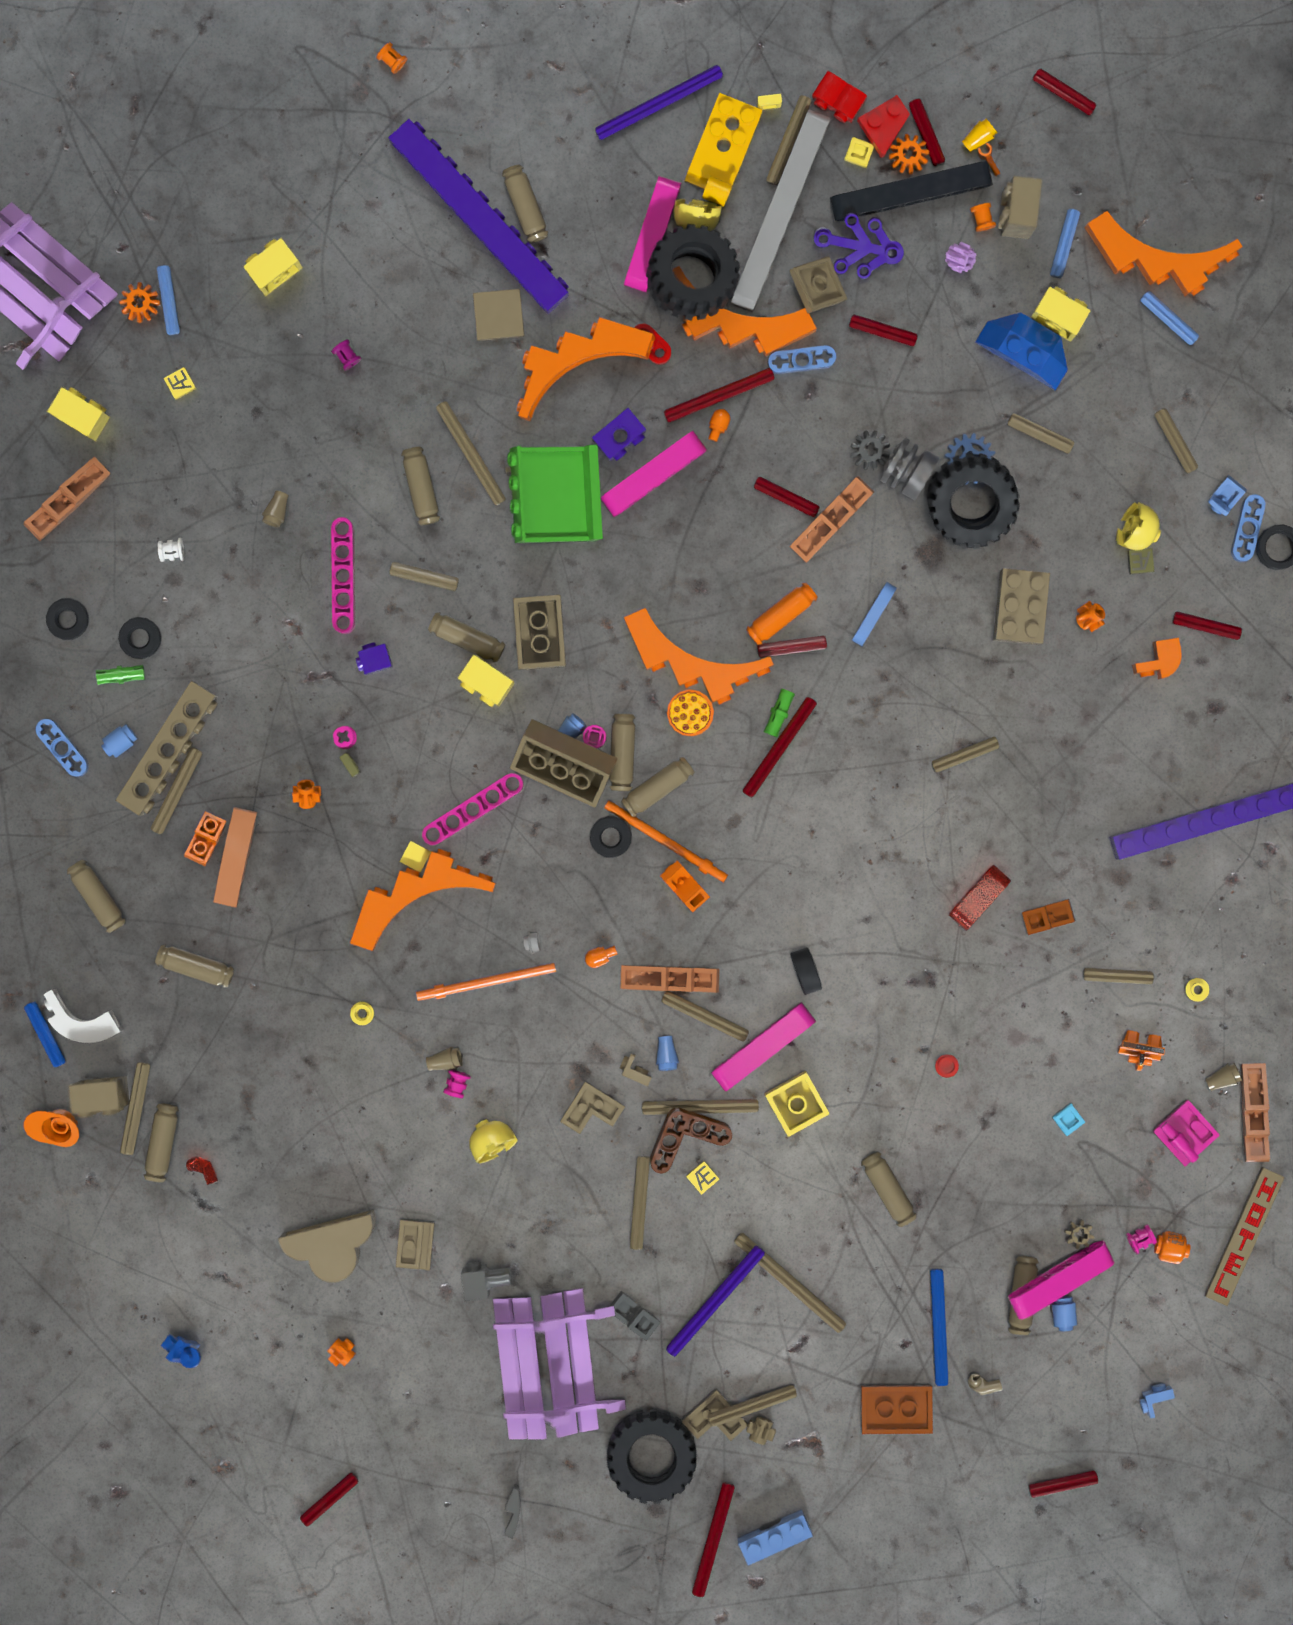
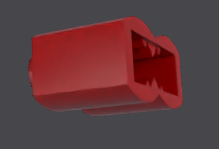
(839, 97)

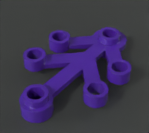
(861, 246)

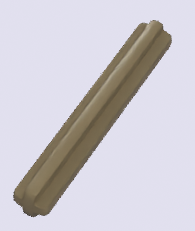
(788, 140)
(176, 790)
(705, 1016)
(135, 1108)
(639, 1203)
(752, 1405)

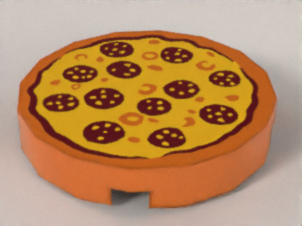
(690, 712)

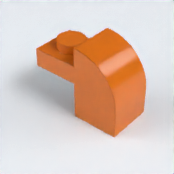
(1166, 662)
(684, 886)

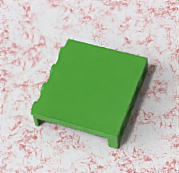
(555, 494)

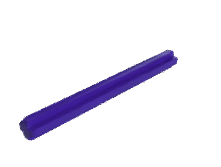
(659, 102)
(715, 1300)

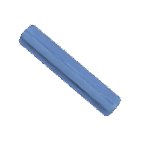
(1065, 243)
(168, 300)
(1169, 318)

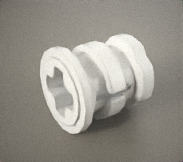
(171, 550)

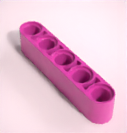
(652, 231)
(653, 473)
(343, 564)
(461, 810)
(763, 1047)
(1061, 1279)

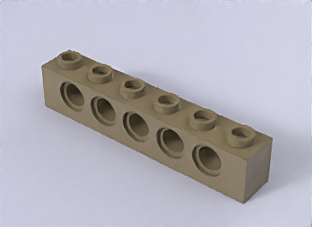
(129, 795)

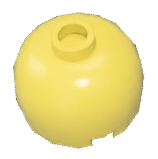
(697, 213)
(1140, 527)
(490, 1139)

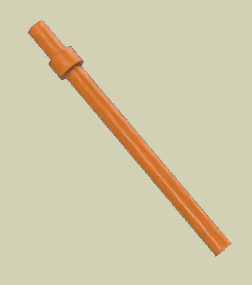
(705, 866)
(440, 991)

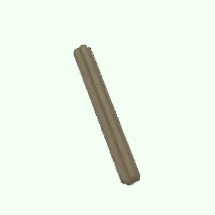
(470, 453)
(702, 1106)

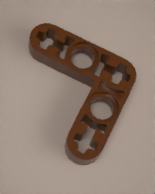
(685, 1127)

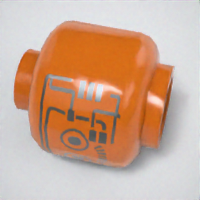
(1172, 1247)

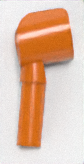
(988, 157)

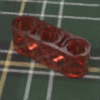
(979, 897)

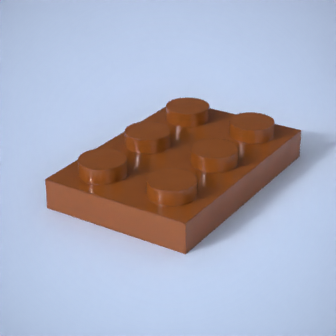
(896, 1409)

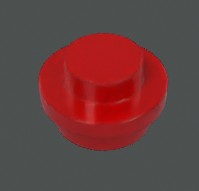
(946, 1065)

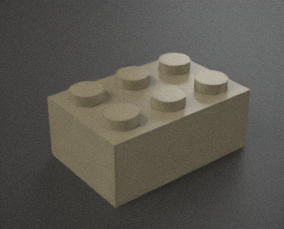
(1021, 207)
(1021, 606)
(539, 632)
(98, 1095)

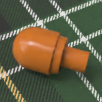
(718, 423)
(599, 956)

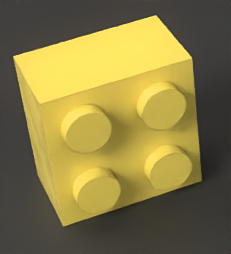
(272, 266)
(1061, 313)
(74, 411)
(485, 680)
(796, 1103)

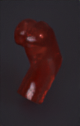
(202, 1166)

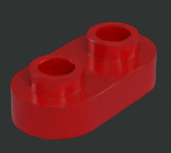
(659, 343)

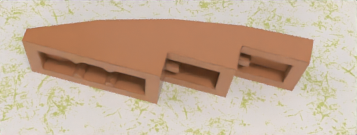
(67, 498)
(832, 519)
(235, 857)
(669, 978)
(1255, 1112)

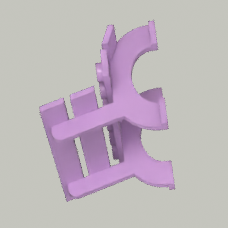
(49, 311)
(553, 1324)

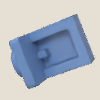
(1226, 496)
(1158, 1394)

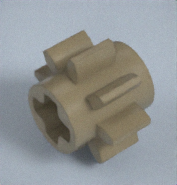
(1083, 1239)
(761, 1430)

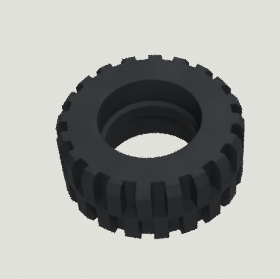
(698, 244)
(979, 529)
(658, 1487)

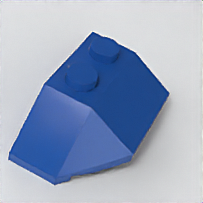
(1027, 347)

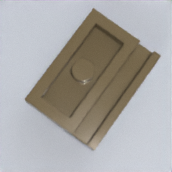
(415, 1244)

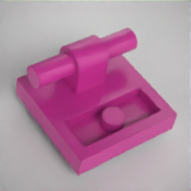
(1186, 1133)

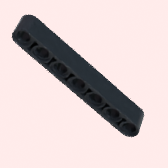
(912, 191)

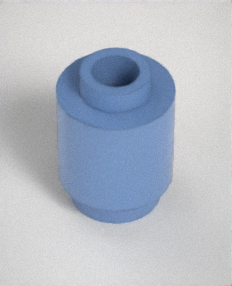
(118, 741)
(1064, 1313)

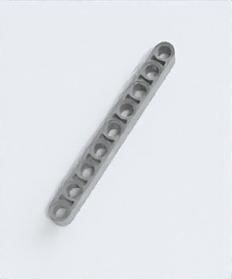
(780, 210)

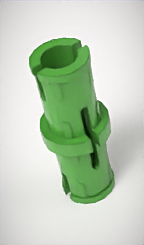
(120, 674)
(779, 712)

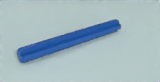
(939, 1327)

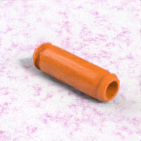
(782, 613)

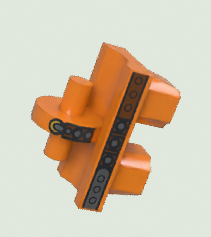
(1141, 1053)

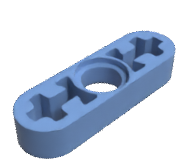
(818, 352)
(1257, 524)
(874, 614)
(52, 747)

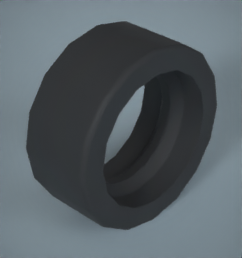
(1261, 547)
(806, 971)

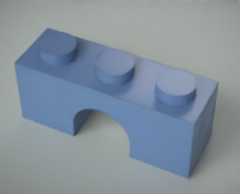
(783, 1535)

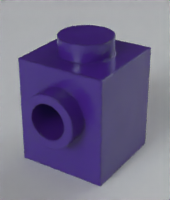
(373, 658)

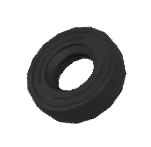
(81, 619)
(153, 641)
(596, 837)

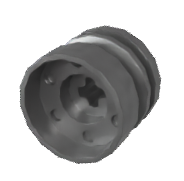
(909, 468)

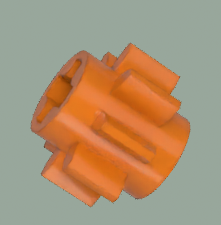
(1090, 616)
(306, 794)
(341, 1352)

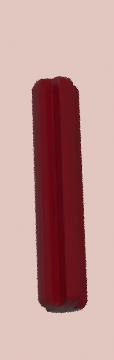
(1064, 91)
(927, 132)
(883, 330)
(786, 497)
(1207, 625)
(792, 646)
(1063, 1484)
(329, 1499)

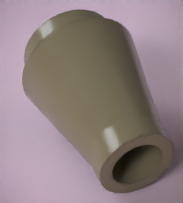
(275, 511)
(445, 1060)
(1224, 1077)

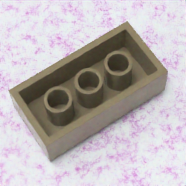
(563, 763)

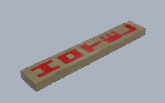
(1244, 1236)

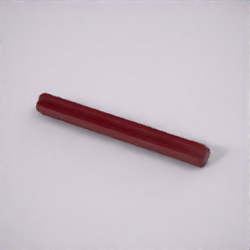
(719, 395)
(779, 747)
(713, 1539)

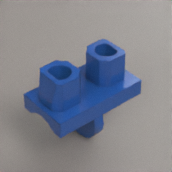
(182, 1351)

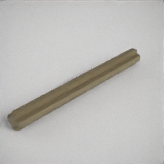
(793, 1285)

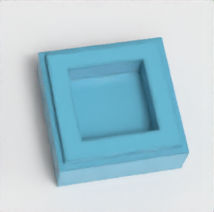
(1068, 1119)

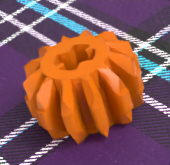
(904, 146)
(131, 301)

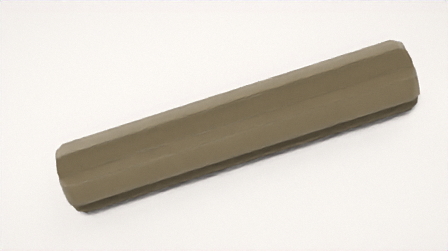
(1040, 433)
(1176, 440)
(424, 576)
(965, 754)
(1118, 976)

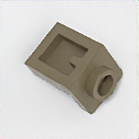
(638, 1074)

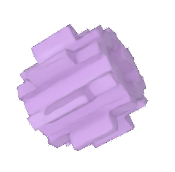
(960, 257)

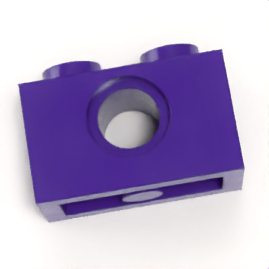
(623, 422)

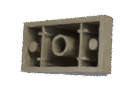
(330, 1245)

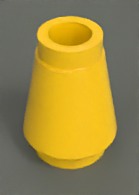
(979, 135)

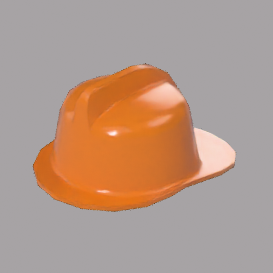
(52, 1127)

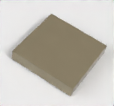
(818, 284)
(498, 314)

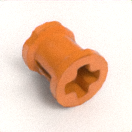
(391, 58)
(983, 217)

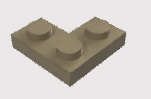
(589, 1102)
(698, 1422)

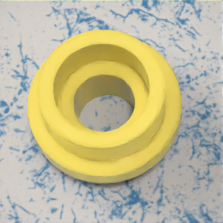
(1190, 989)
(356, 1018)

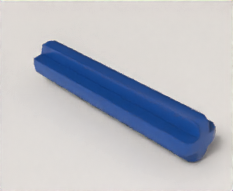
(44, 1034)

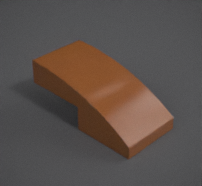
(1048, 916)

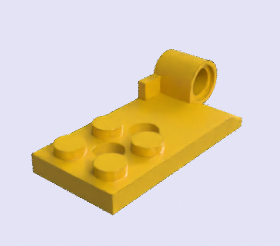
(715, 169)

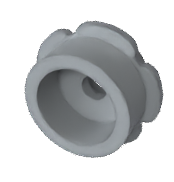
(532, 942)

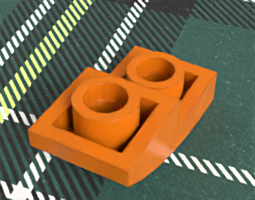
(205, 838)

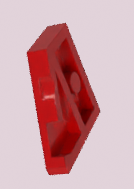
(884, 123)

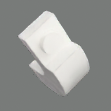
(76, 1029)

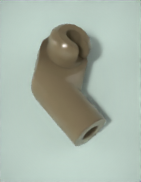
(983, 1387)

